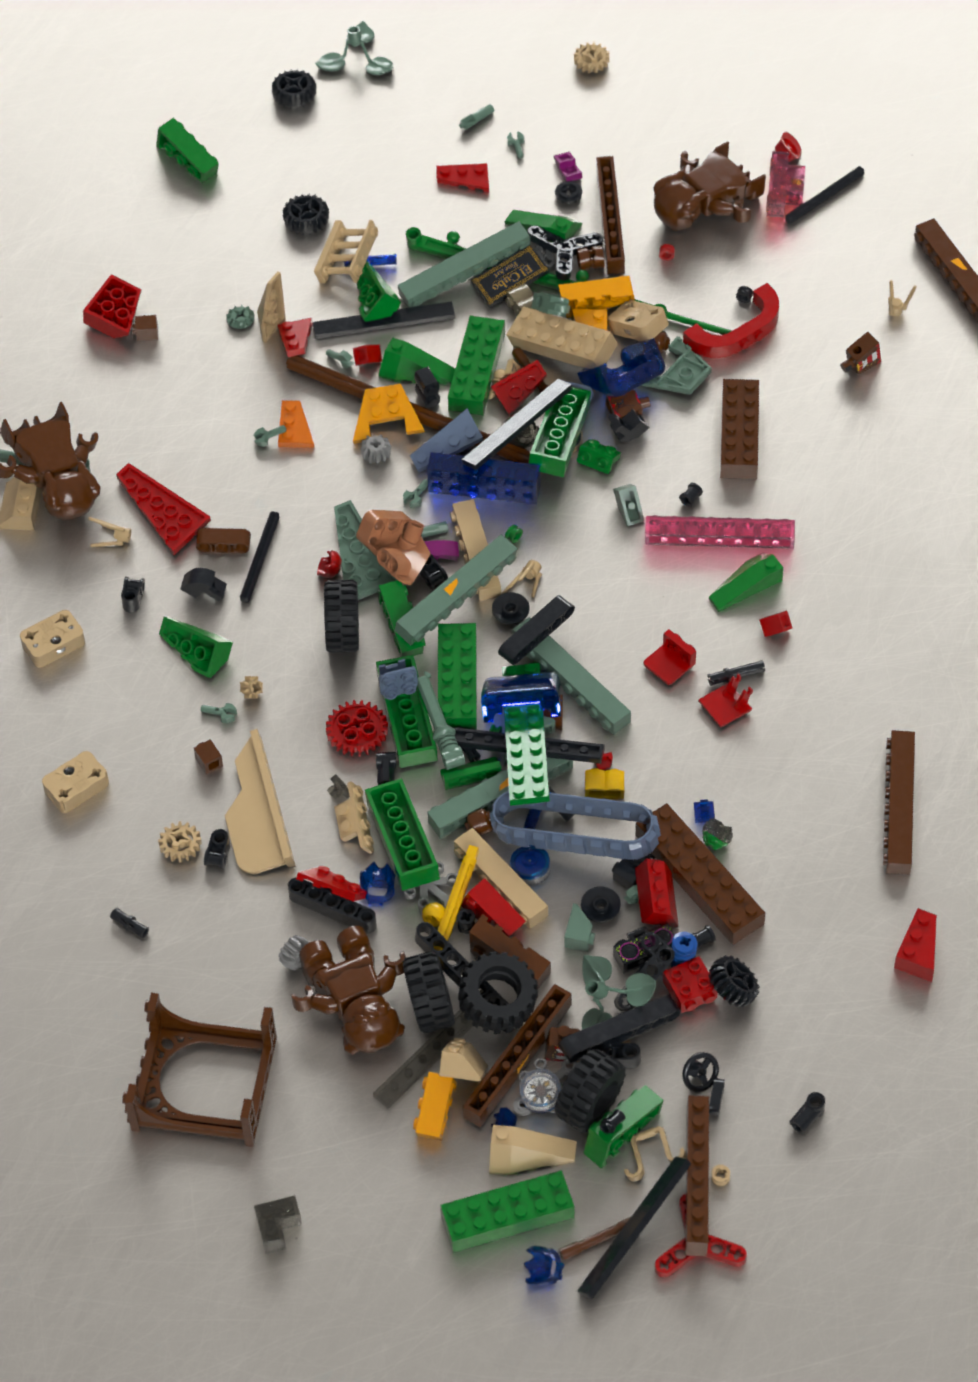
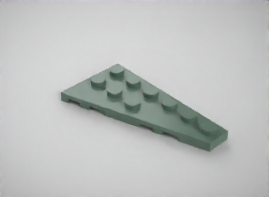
(357, 560)

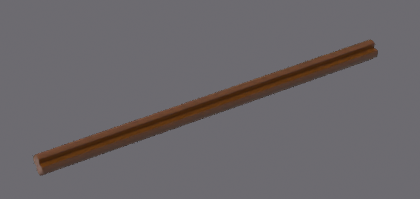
(357, 388)

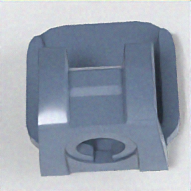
(397, 679)

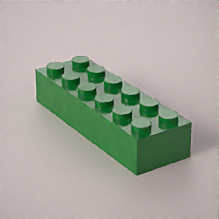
(476, 365)
(560, 432)
(458, 674)
(409, 723)
(402, 834)
(507, 1211)

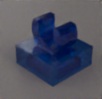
(703, 811)
(505, 1117)

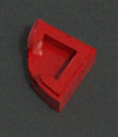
(606, 762)

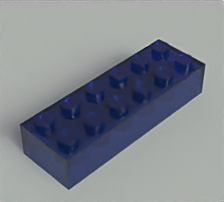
(492, 481)

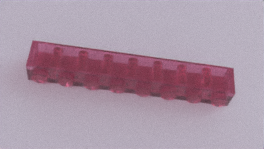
(720, 532)

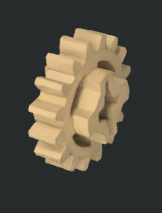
(591, 57)
(179, 840)

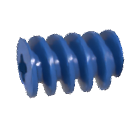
(684, 947)

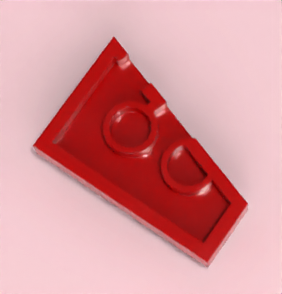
(324, 878)

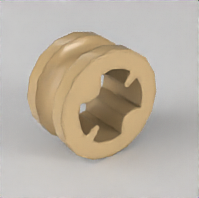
(722, 1169)

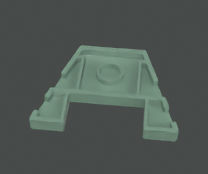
(685, 373)

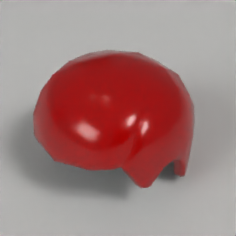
(330, 565)

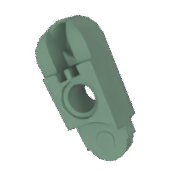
(551, 304)

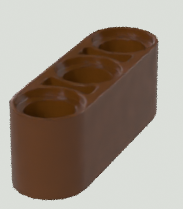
(223, 540)

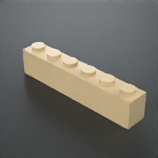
(473, 541)
(503, 878)

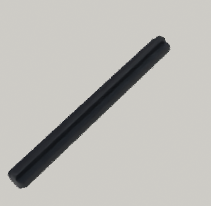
(824, 194)
(259, 556)

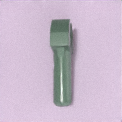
(516, 143)
(344, 357)
(266, 435)
(415, 494)
(222, 712)
(632, 895)

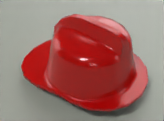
(789, 144)

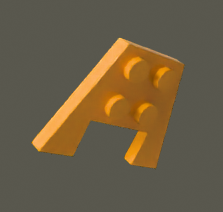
(385, 405)

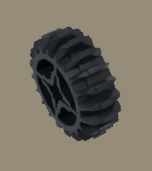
(294, 92)
(305, 214)
(733, 981)

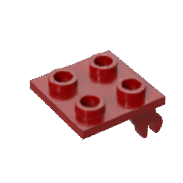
(726, 703)

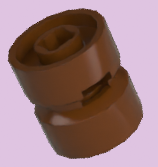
(590, 258)

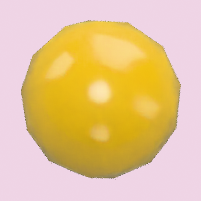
(433, 913)

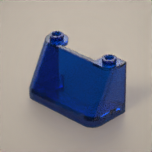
(640, 364)
(521, 690)

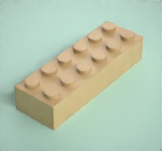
(561, 339)

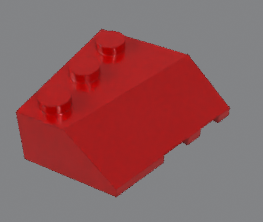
(113, 307)

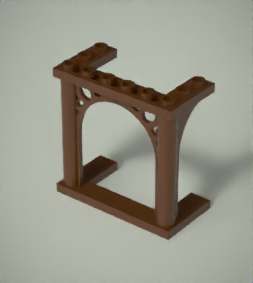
(168, 1025)

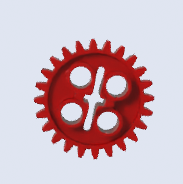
(356, 728)

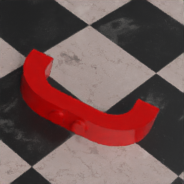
(742, 337)

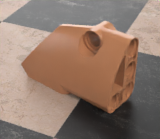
(395, 542)

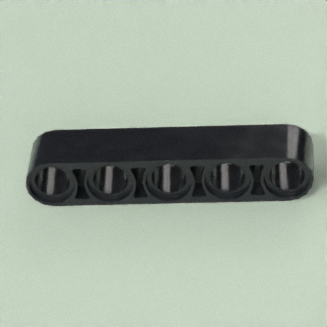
(536, 630)
(325, 898)

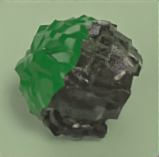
(716, 834)

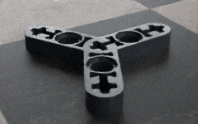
(563, 248)

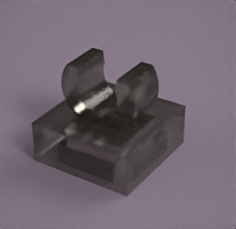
(338, 788)

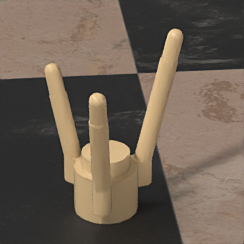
(896, 306)
(121, 534)
(530, 571)

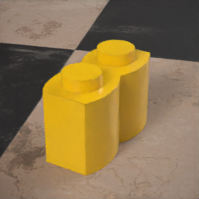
(604, 784)

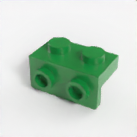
(598, 455)

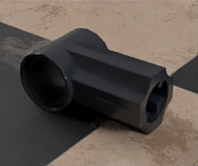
(386, 767)
(807, 1113)

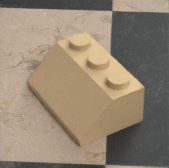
(19, 505)
(462, 1061)

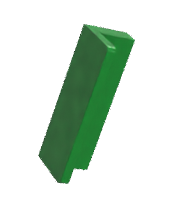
(470, 773)

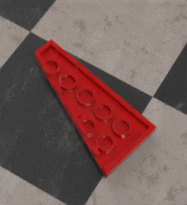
(166, 511)

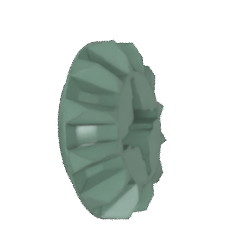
(241, 322)

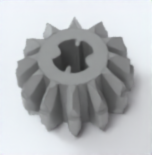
(375, 448)
(290, 952)

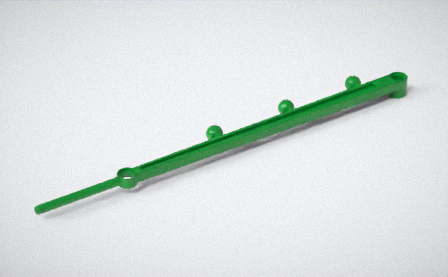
(443, 249)

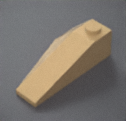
(271, 307)
(523, 1149)

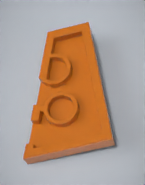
(298, 431)

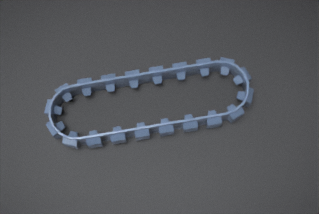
(579, 843)

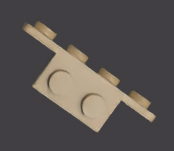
(353, 819)

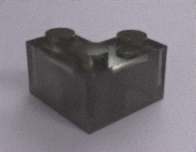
(275, 1217)

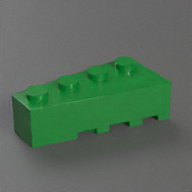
(186, 150)
(395, 605)
(638, 1110)

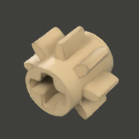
(251, 687)

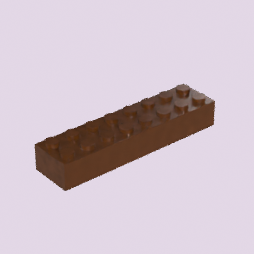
(704, 877)

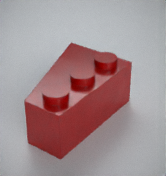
(487, 901)
(917, 949)

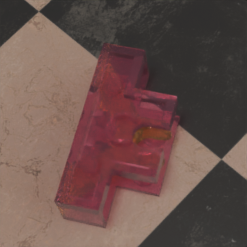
(785, 184)

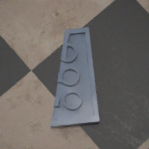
(452, 439)

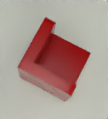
(367, 354)
(776, 623)

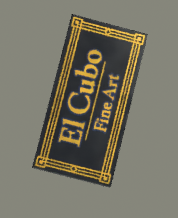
(512, 272)

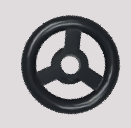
(698, 1070)

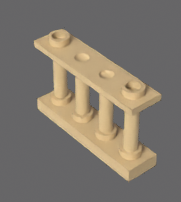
(335, 243)

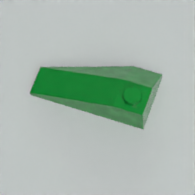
(558, 225)
(375, 295)
(404, 359)
(748, 580)
(201, 648)

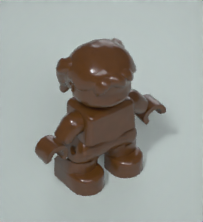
(708, 189)
(53, 464)
(352, 990)

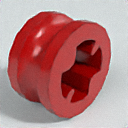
(666, 248)

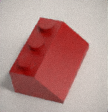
(656, 893)

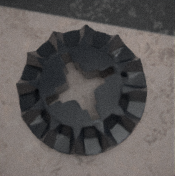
(562, 189)

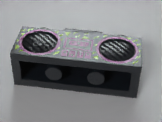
(629, 954)

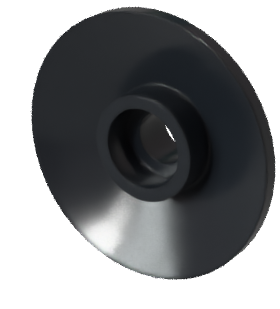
(510, 602)
(602, 897)

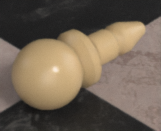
(498, 376)

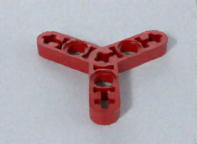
(712, 1240)

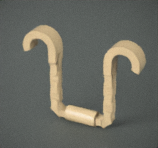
(644, 1135)

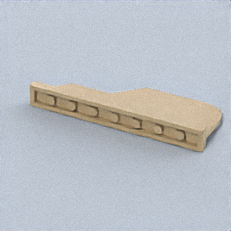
(256, 816)

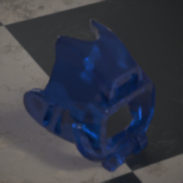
(378, 878)
(541, 1264)

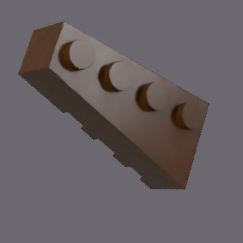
(487, 939)

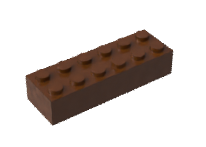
(739, 429)

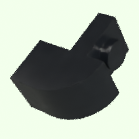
(629, 426)
(203, 581)

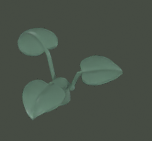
(355, 36)
(599, 969)

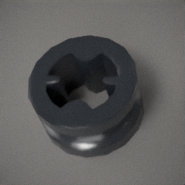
(744, 294)

